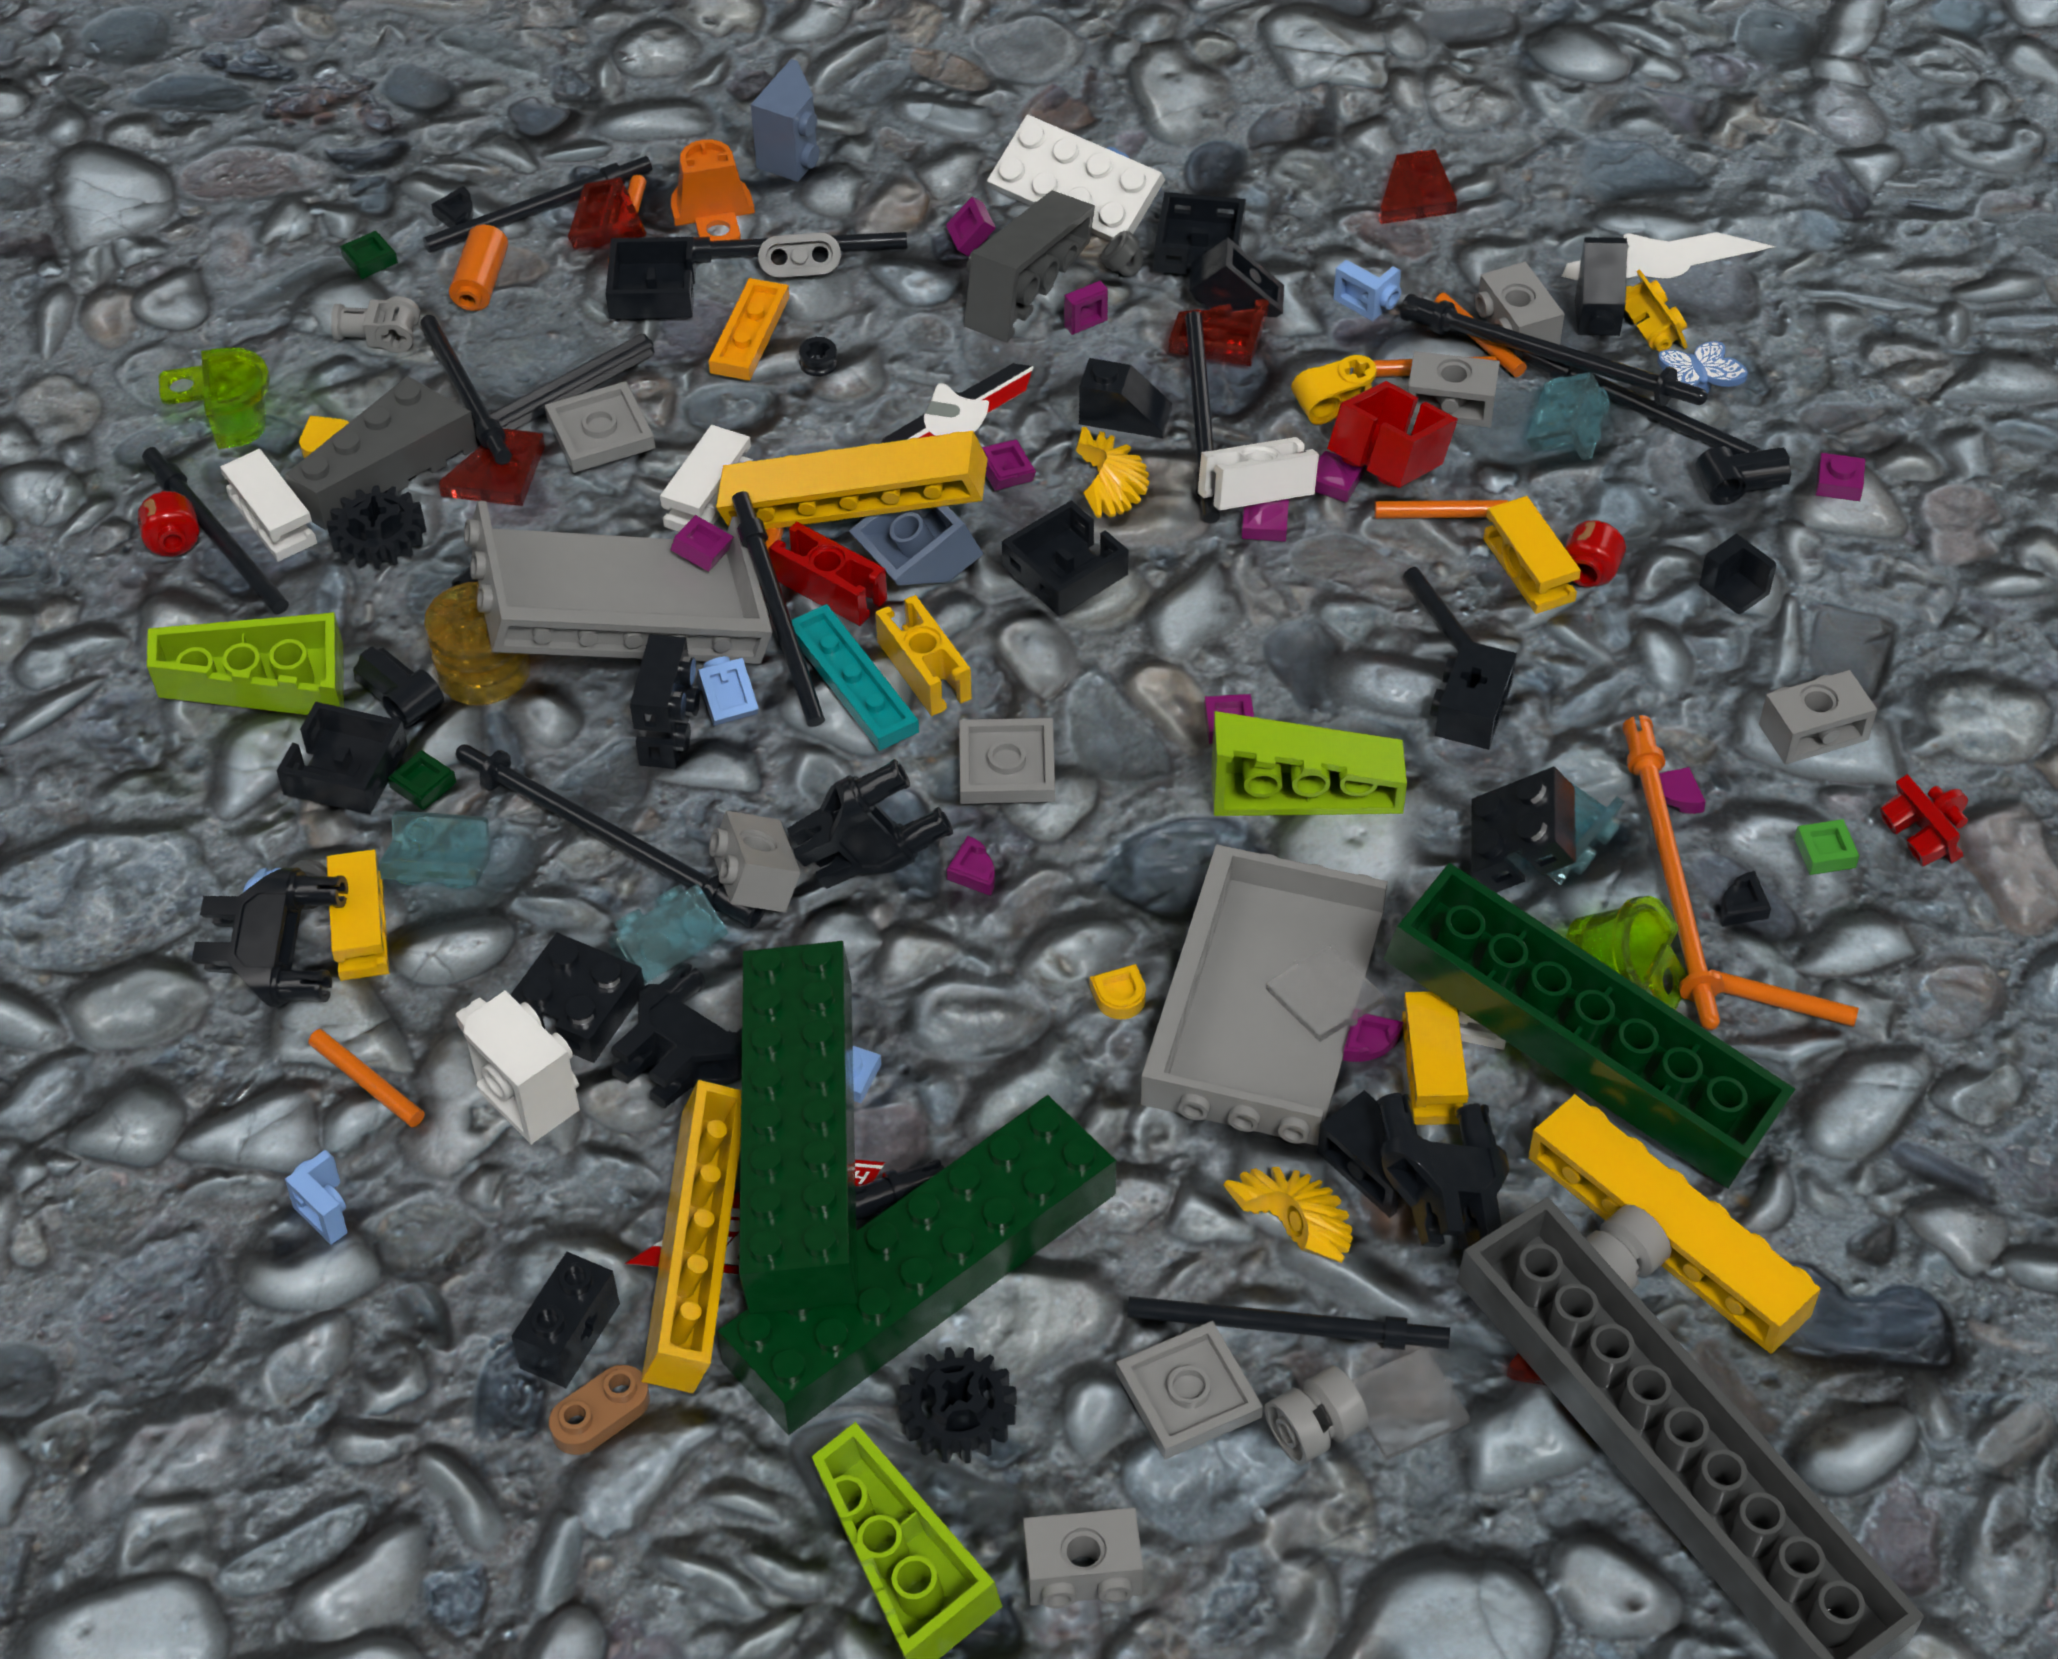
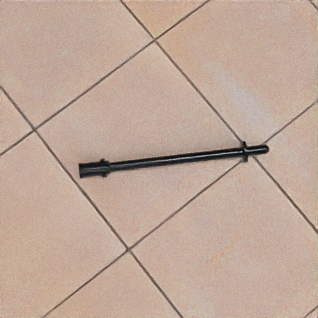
(1443, 318)
(496, 771)

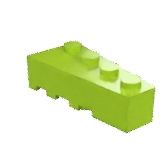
(251, 663)
(1303, 769)
(914, 1563)

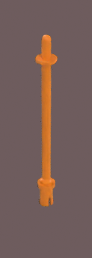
(1646, 761)

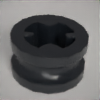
(822, 347)

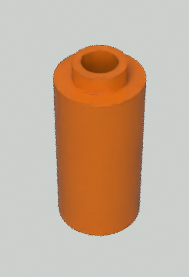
(478, 267)

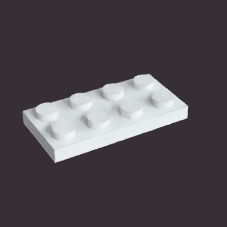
(1056, 160)

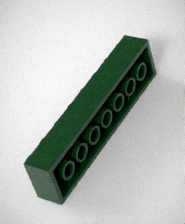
(1588, 1024)
(797, 1130)
(925, 1262)

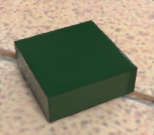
(368, 254)
(422, 779)

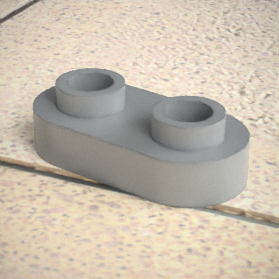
(799, 255)

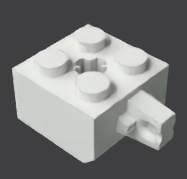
(520, 1064)

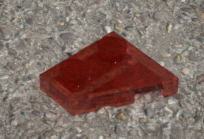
(1417, 189)
(603, 214)
(1227, 334)
(485, 480)

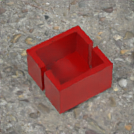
(1374, 433)

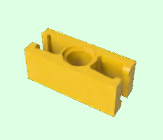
(1531, 554)
(923, 655)
(360, 925)
(1433, 1058)

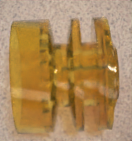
(464, 654)

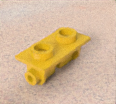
(1663, 324)

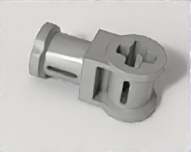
(378, 323)

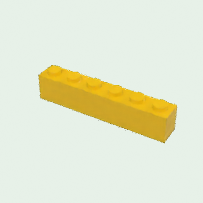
(858, 480)
(694, 1239)
(1709, 1249)

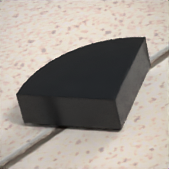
(454, 208)
(1744, 901)

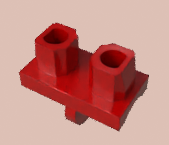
(1937, 835)

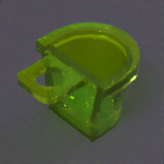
(232, 390)
(1634, 944)

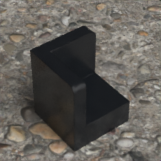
(1737, 574)

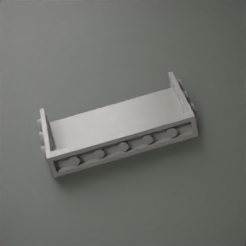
(611, 592)
(1222, 1038)

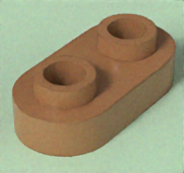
(603, 1410)

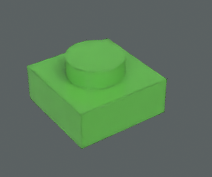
(1826, 847)

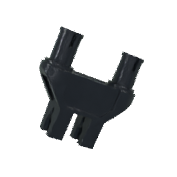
(860, 833)
(266, 933)
(677, 1041)
(1444, 1183)

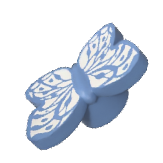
(1705, 366)

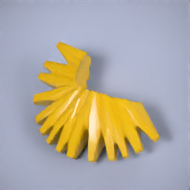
(1119, 476)
(1301, 1206)

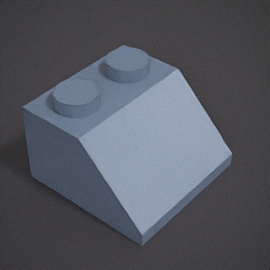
(785, 125)
(918, 544)

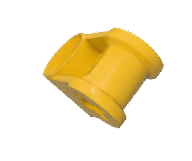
(1326, 387)

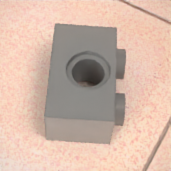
(1519, 302)
(1455, 385)
(1817, 716)
(754, 861)
(1104, 1536)

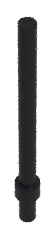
(535, 204)
(746, 247)
(1201, 403)
(1649, 408)
(487, 429)
(173, 479)
(753, 536)
(1392, 1332)

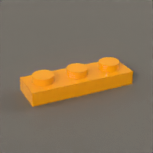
(749, 329)

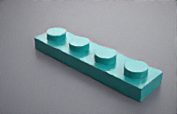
(854, 678)

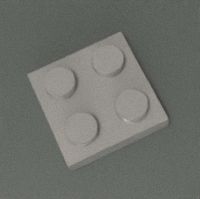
(600, 426)
(1006, 760)
(1189, 1390)

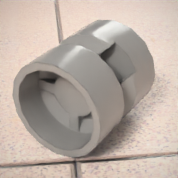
(1631, 1244)
(1313, 1417)

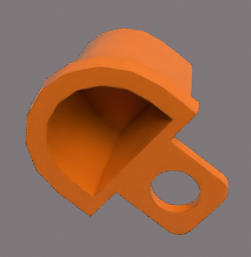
(710, 190)

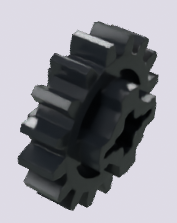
(376, 527)
(958, 1405)

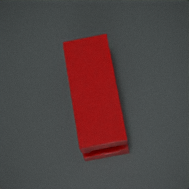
(828, 573)

